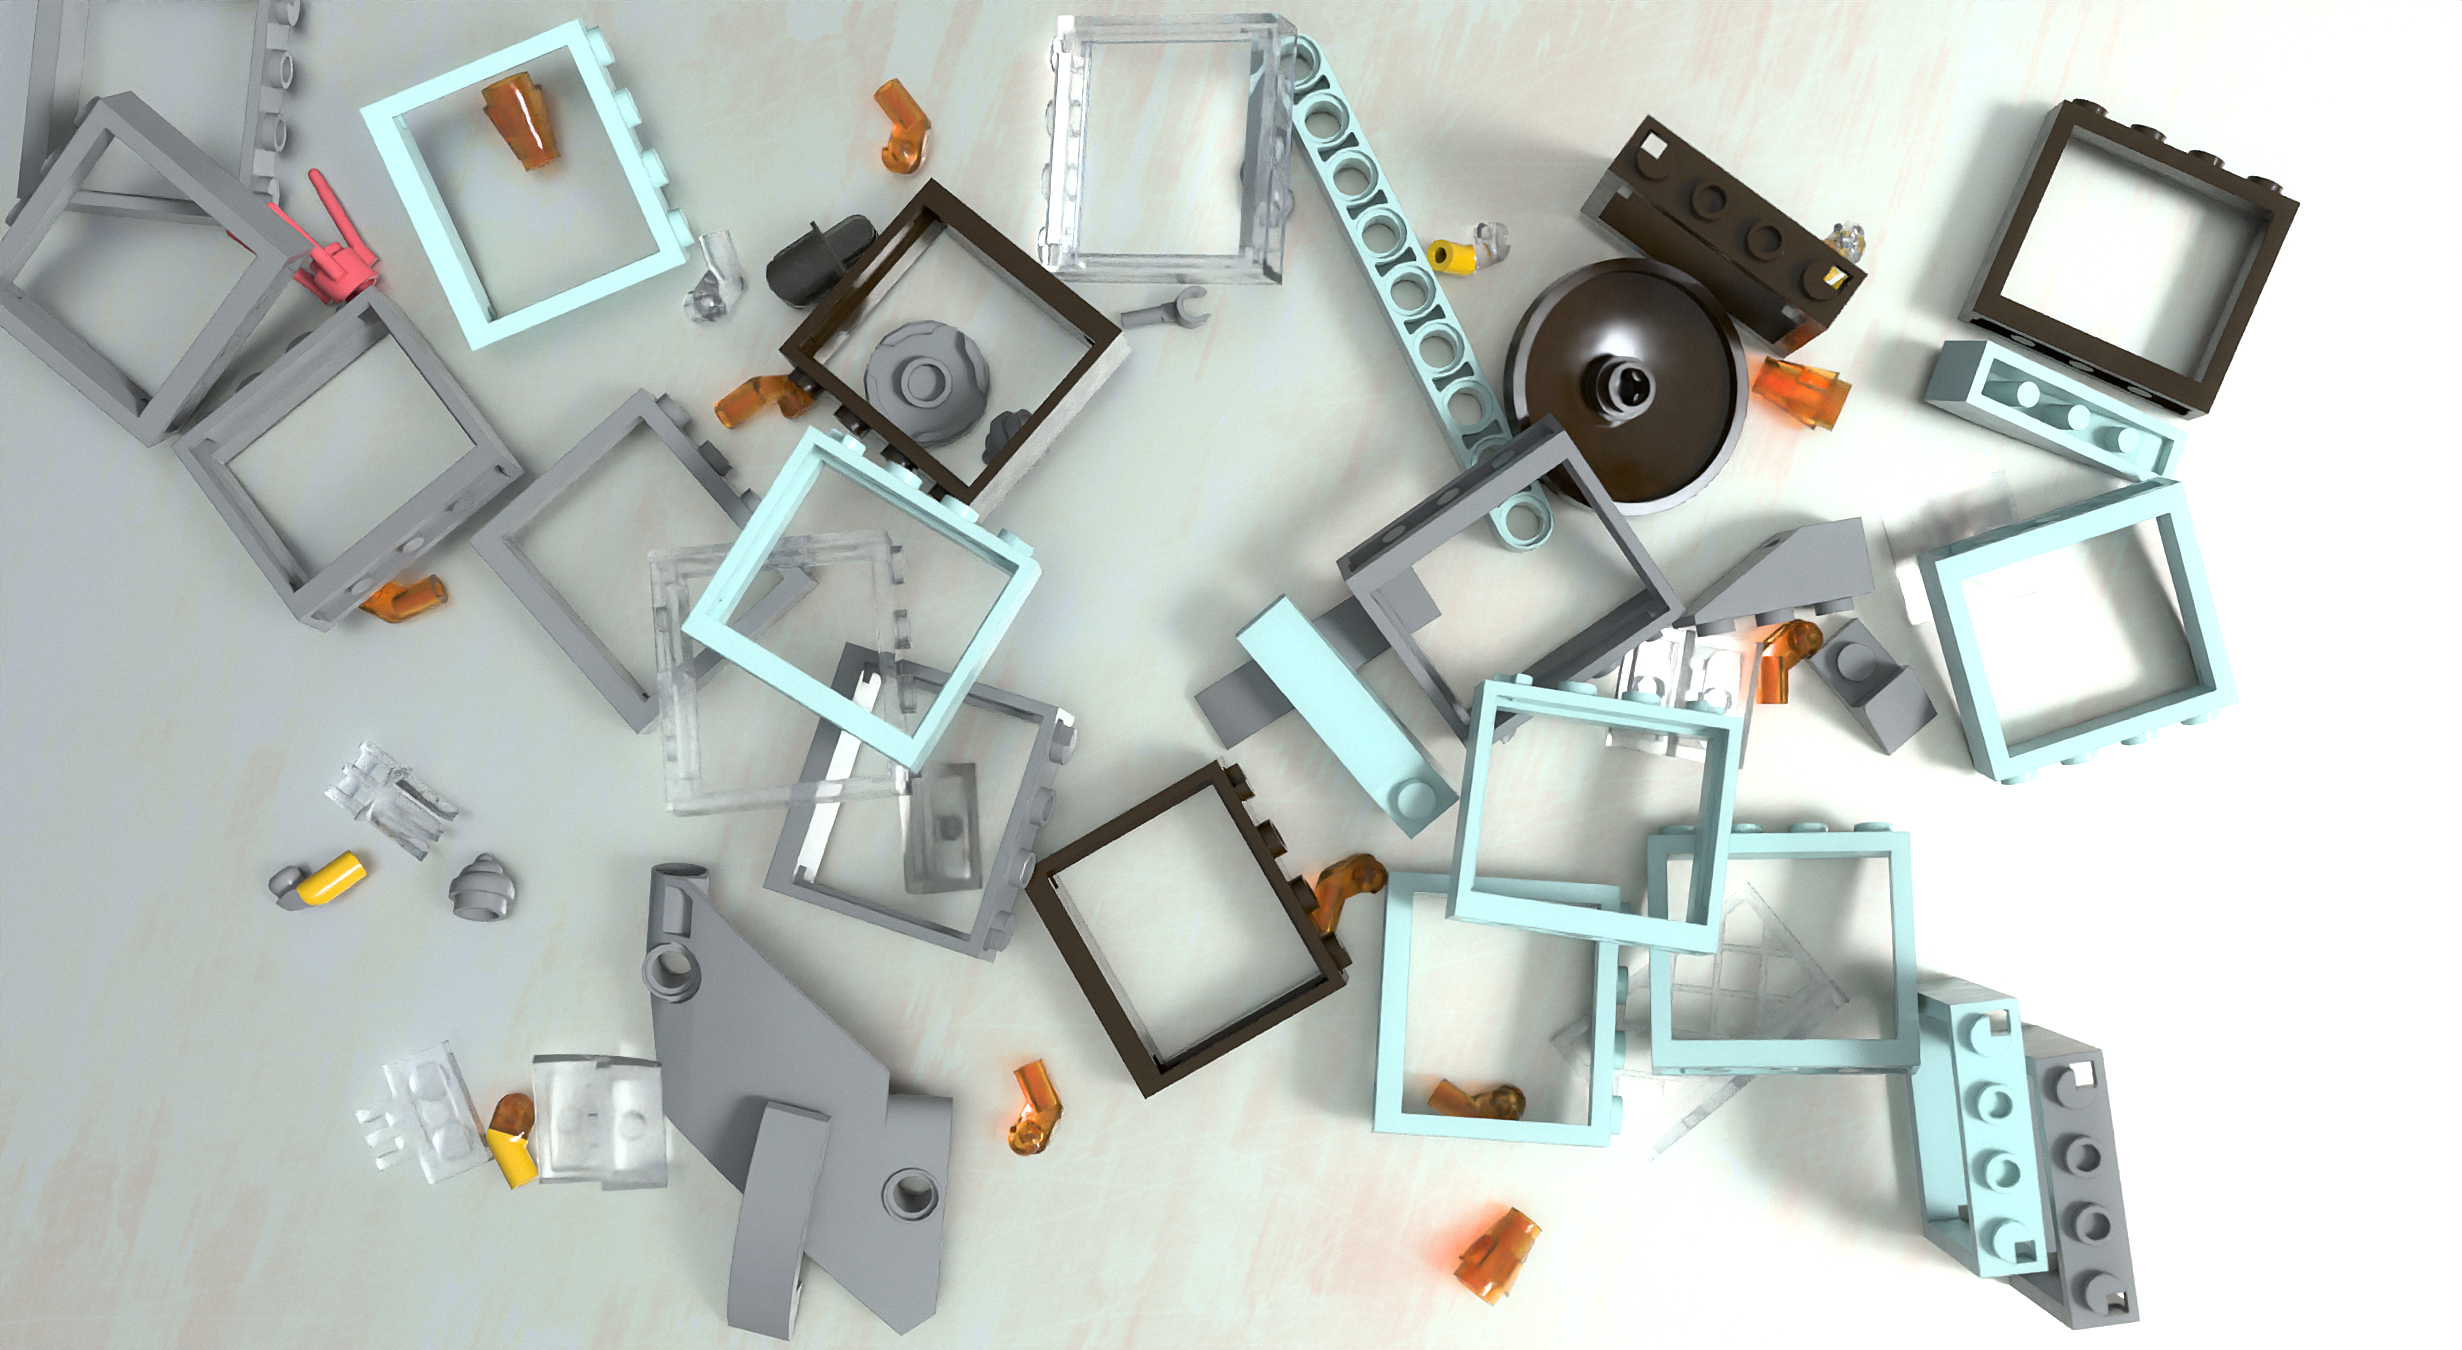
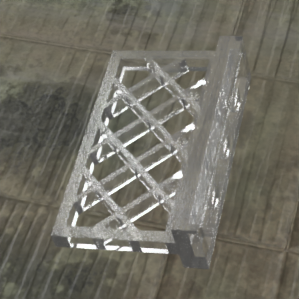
(1704, 1094)

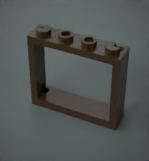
(1724, 237)
(875, 274)
(2082, 351)
(1099, 980)

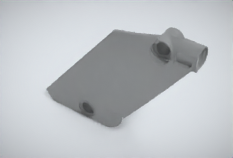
(749, 1036)

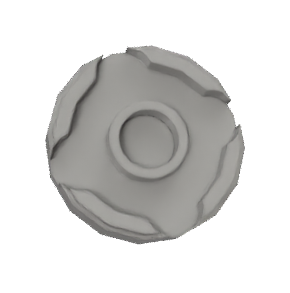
(929, 382)

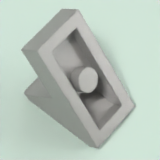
(1873, 686)

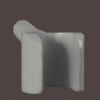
(1168, 312)

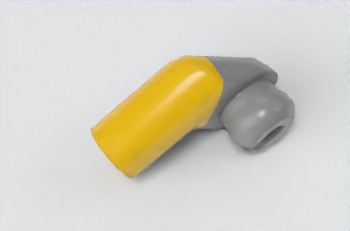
(319, 888)

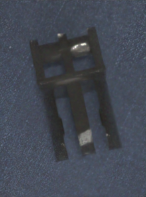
(818, 261)

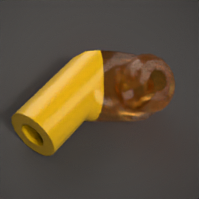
(509, 1137)

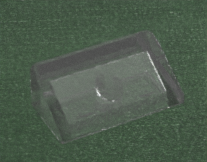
(941, 831)

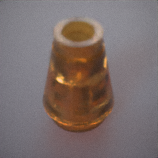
(522, 119)
(1803, 391)
(1498, 1256)

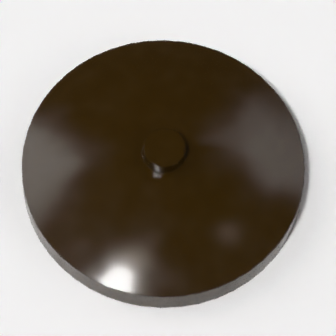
(1638, 378)

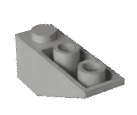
(1792, 569)

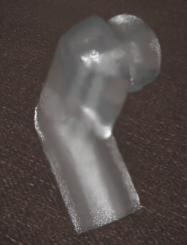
(721, 282)

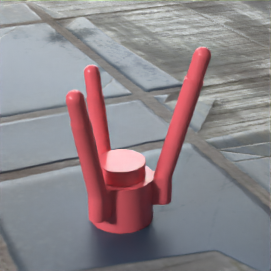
(338, 270)

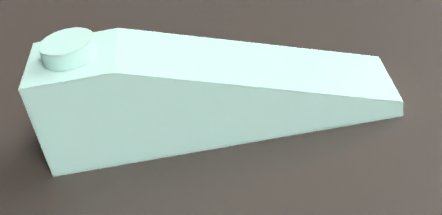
(2052, 411)
(1349, 716)

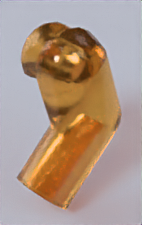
(909, 131)
(761, 393)
(401, 602)
(1781, 653)
(1344, 880)
(1502, 1103)
(1040, 1114)

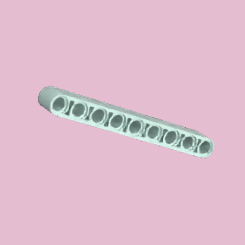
(1406, 262)

